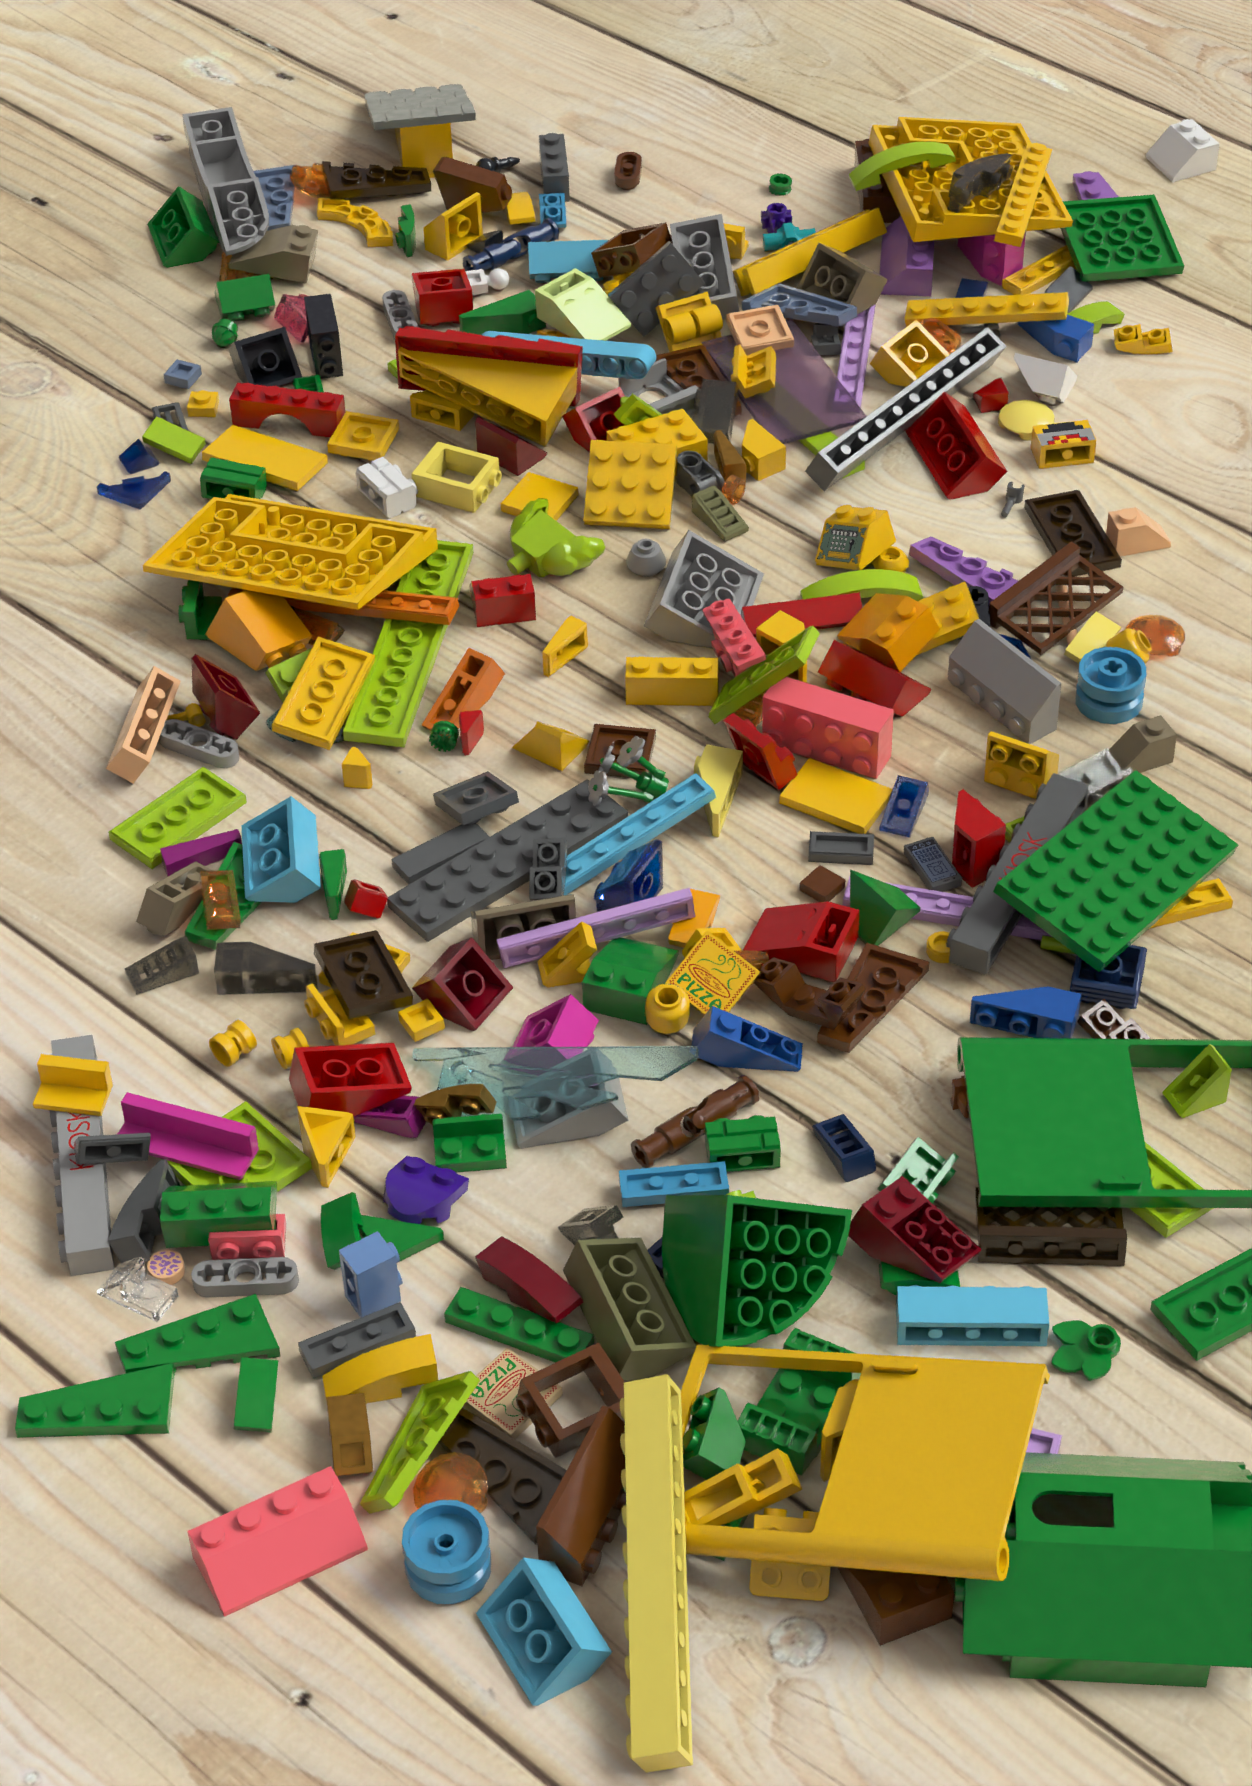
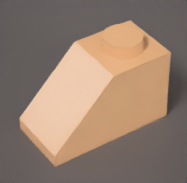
(1135, 532)

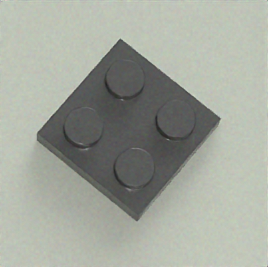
(476, 798)

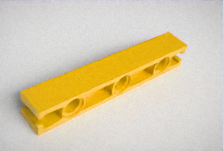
(795, 257)

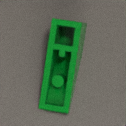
(509, 315)

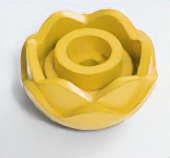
(892, 559)

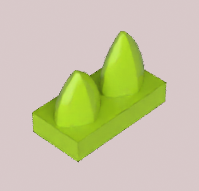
(634, 410)

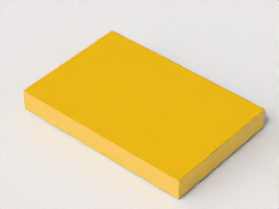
(836, 796)

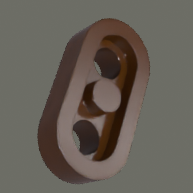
(628, 170)

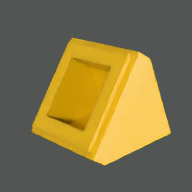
(356, 770)

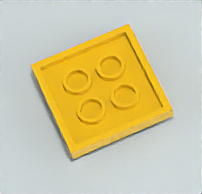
(630, 484)

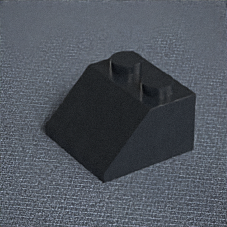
(265, 359)

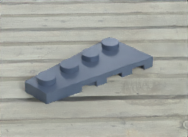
(802, 305)

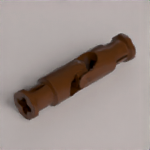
(669, 1136)

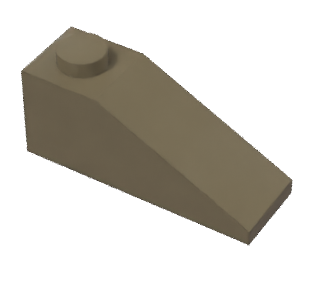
(172, 900)

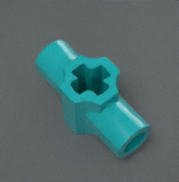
(785, 236)

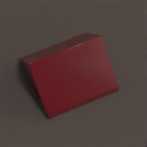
(512, 451)

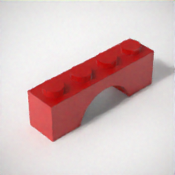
(317, 410)

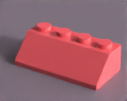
(277, 1541)

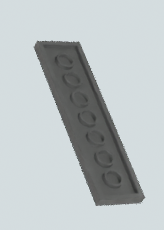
(500, 862)

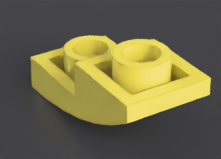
(1091, 636)

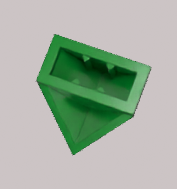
(880, 907)

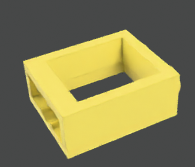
(451, 492)

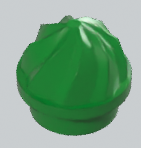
(224, 332)

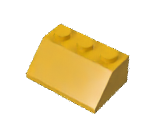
(671, 681)

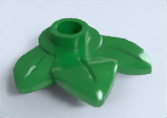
(1082, 1348)

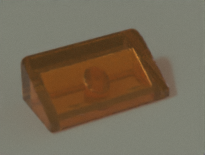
(319, 626)

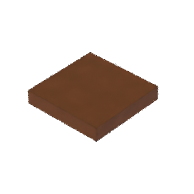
(617, 736)

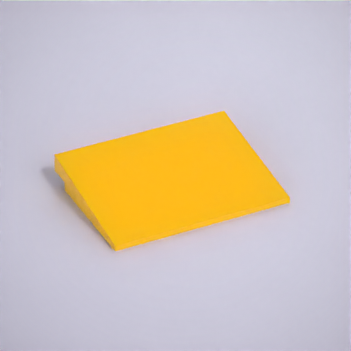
(924, 192)
(293, 551)

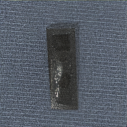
(260, 970)

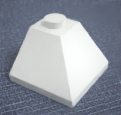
(1046, 378)

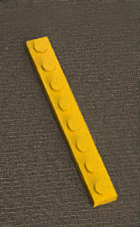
(1023, 195)

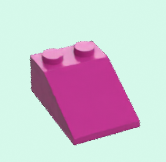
(992, 259)

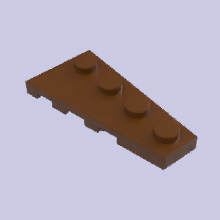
(887, 980)

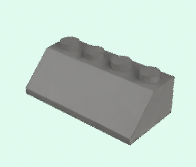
(706, 250)
(1005, 683)

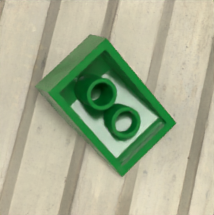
(624, 976)

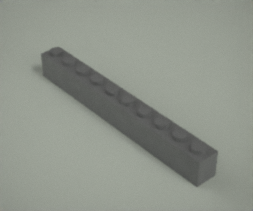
(904, 409)

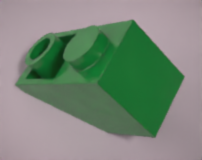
(713, 1437)

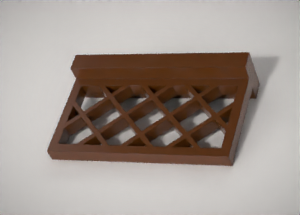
(1034, 587)

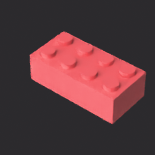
(829, 726)

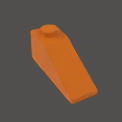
(466, 689)

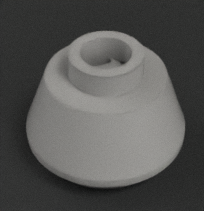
(646, 558)

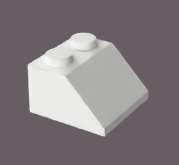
(1184, 151)

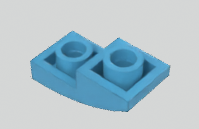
(553, 207)

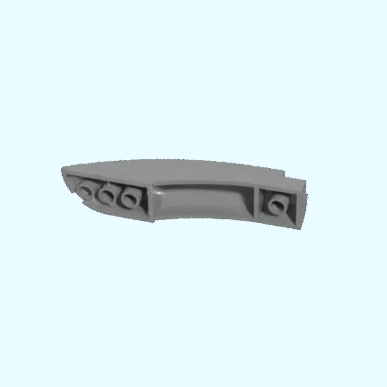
(226, 179)

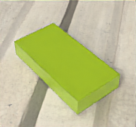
(173, 440)

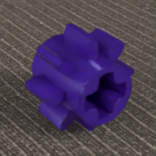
(775, 217)

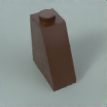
(460, 180)

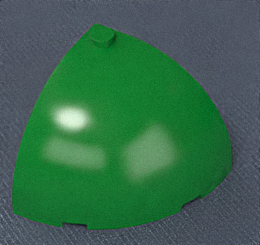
(747, 1263)

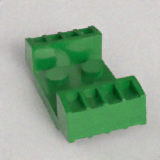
(794, 1406)

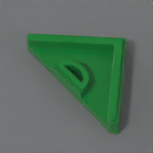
(405, 1236)

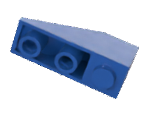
(1029, 1012)
(743, 1044)

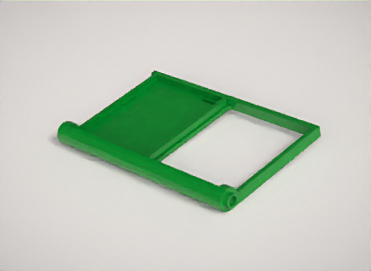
(1064, 1120)

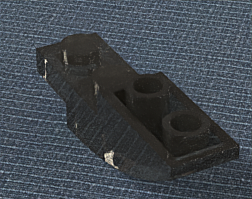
(977, 179)

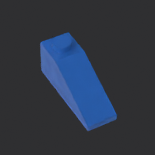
(1062, 338)

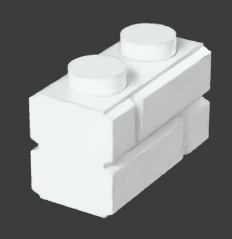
(386, 487)

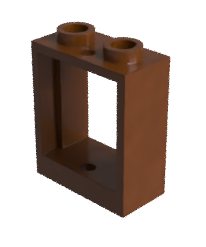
(629, 250)
(532, 1404)

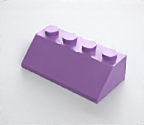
(905, 262)

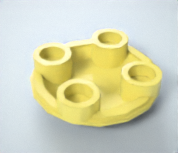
(1023, 415)

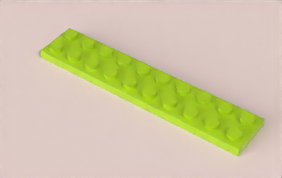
(406, 654)

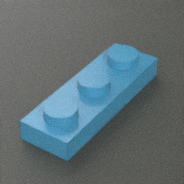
(652, 1185)

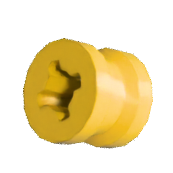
(284, 1046)

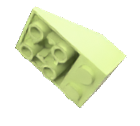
(579, 308)

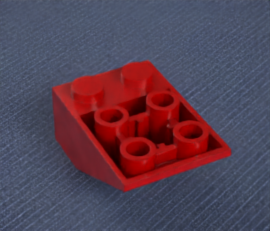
(810, 935)

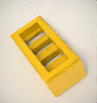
(565, 645)

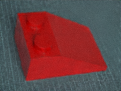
(348, 1077)

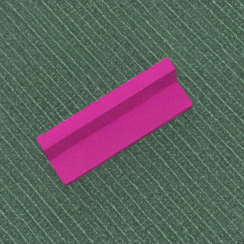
(191, 1136)

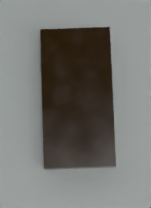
(1069, 518)

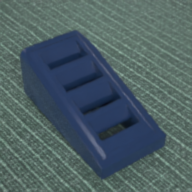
(846, 1150)

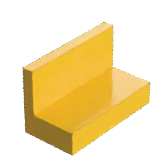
(73, 1085)

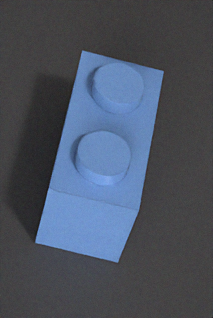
(370, 1274)

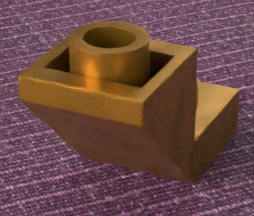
(349, 1434)

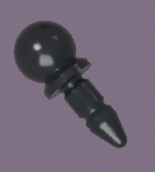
(497, 165)

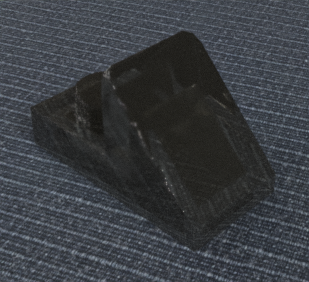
(592, 1224)

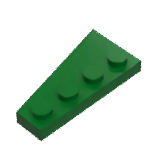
(197, 930)
(108, 1406)

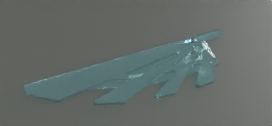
(553, 1071)

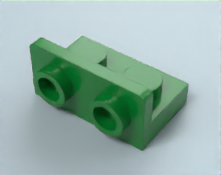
(470, 1143)

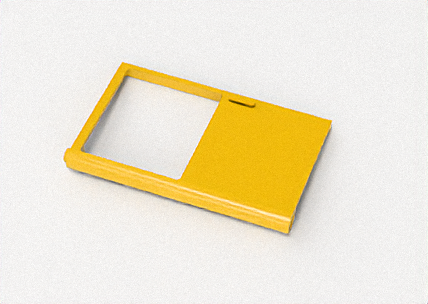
(918, 1469)

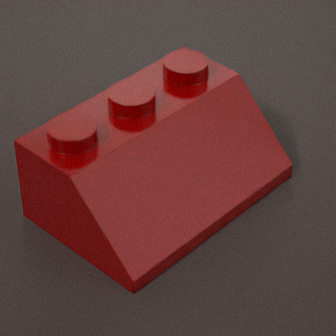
(871, 679)

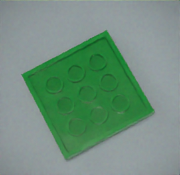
(1120, 239)

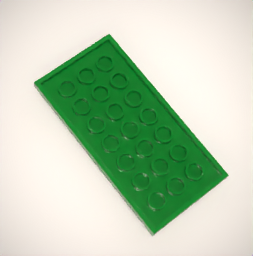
(1116, 870)

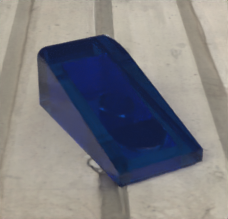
(904, 806)

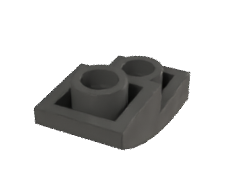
(548, 868)

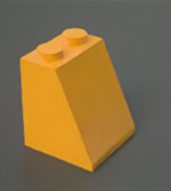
(258, 629)

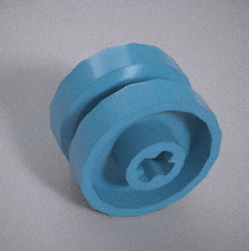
(1110, 685)
(446, 1551)

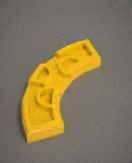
(366, 220)

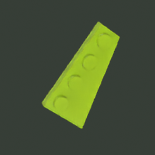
(416, 1438)

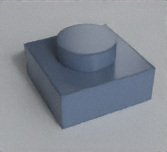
(182, 374)

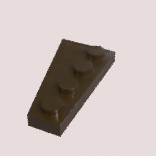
(374, 181)
(516, 1475)

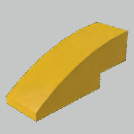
(385, 1370)
(741, 1490)

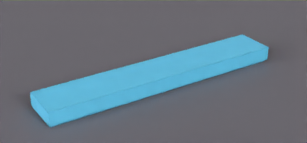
(636, 830)

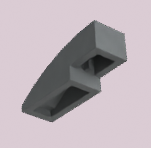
(140, 1216)

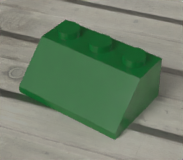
(182, 230)
(196, 1210)

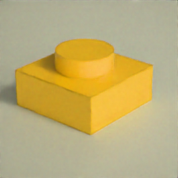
(203, 404)
(421, 1020)

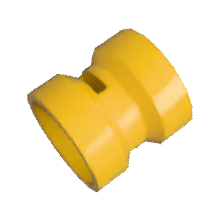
(232, 1043)

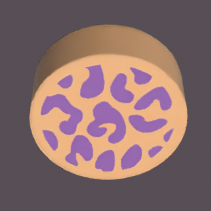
(166, 1266)

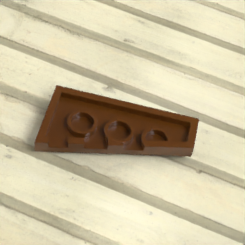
(691, 366)

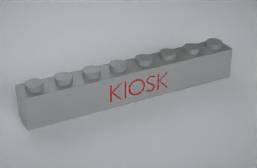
(83, 1186)

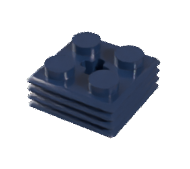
(1117, 983)

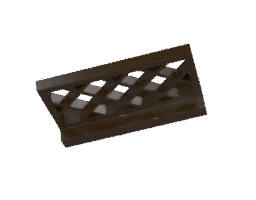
(1050, 1241)

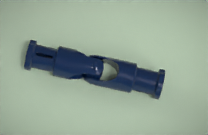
(497, 254)

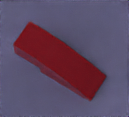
(527, 1280)

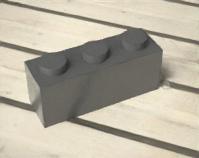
(554, 164)

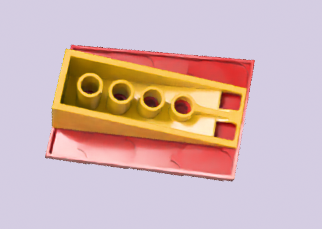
(497, 377)

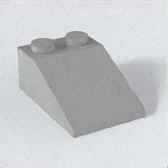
(566, 1123)

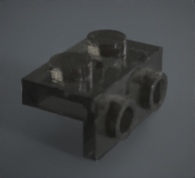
(1099, 772)

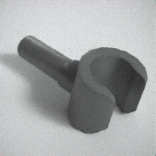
(977, 329)
(1013, 496)

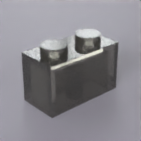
(716, 408)

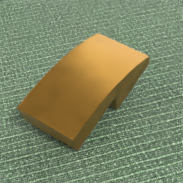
(454, 1100)

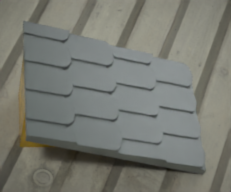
(421, 121)

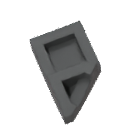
(826, 339)

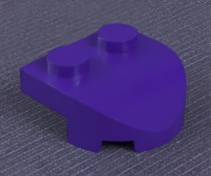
(422, 1190)

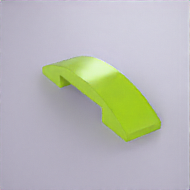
(898, 157)
(866, 582)

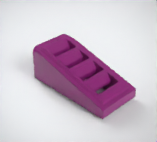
(399, 1118)

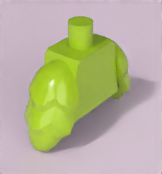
(547, 545)

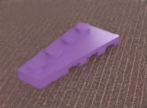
(955, 568)

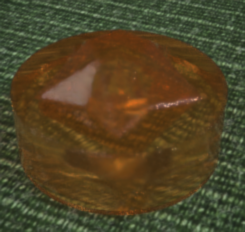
(734, 489)

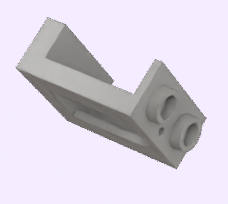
(658, 380)

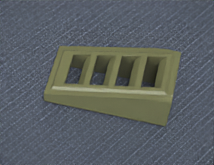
(710, 499)

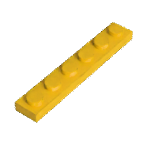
(990, 309)

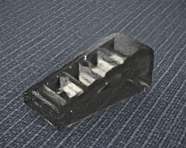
(177, 954)

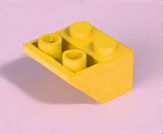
(1018, 765)

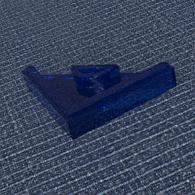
(135, 491)

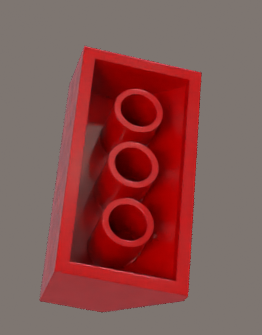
(955, 449)

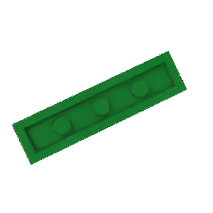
(515, 1326)

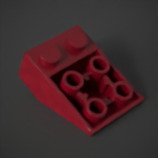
(911, 1233)

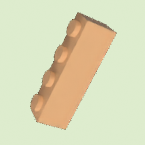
(143, 725)

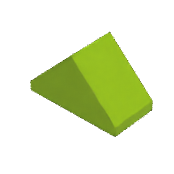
(1200, 1084)

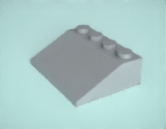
(694, 580)

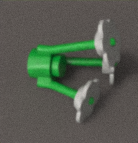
(651, 783)

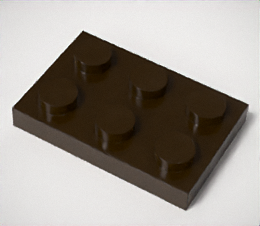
(363, 974)

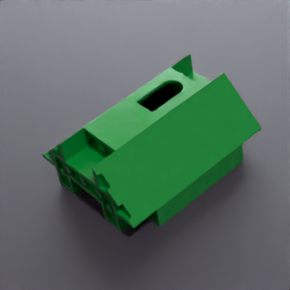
(1129, 1600)

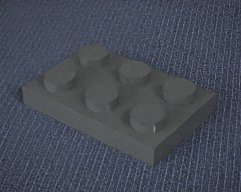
(656, 282)

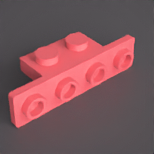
(733, 638)

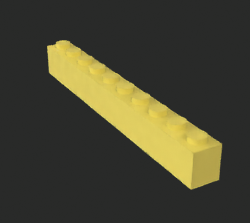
(656, 1576)

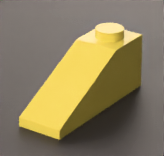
(722, 772)

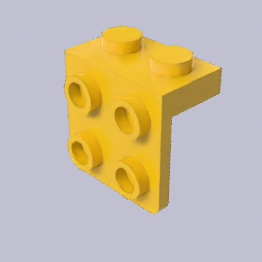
(784, 1578)

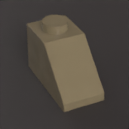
(1145, 745)

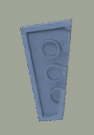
(278, 195)

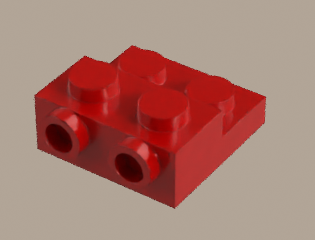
(761, 752)

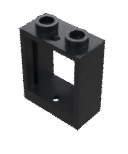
(323, 336)

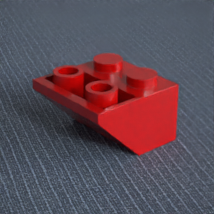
(976, 839)

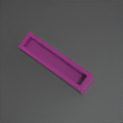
(202, 850)

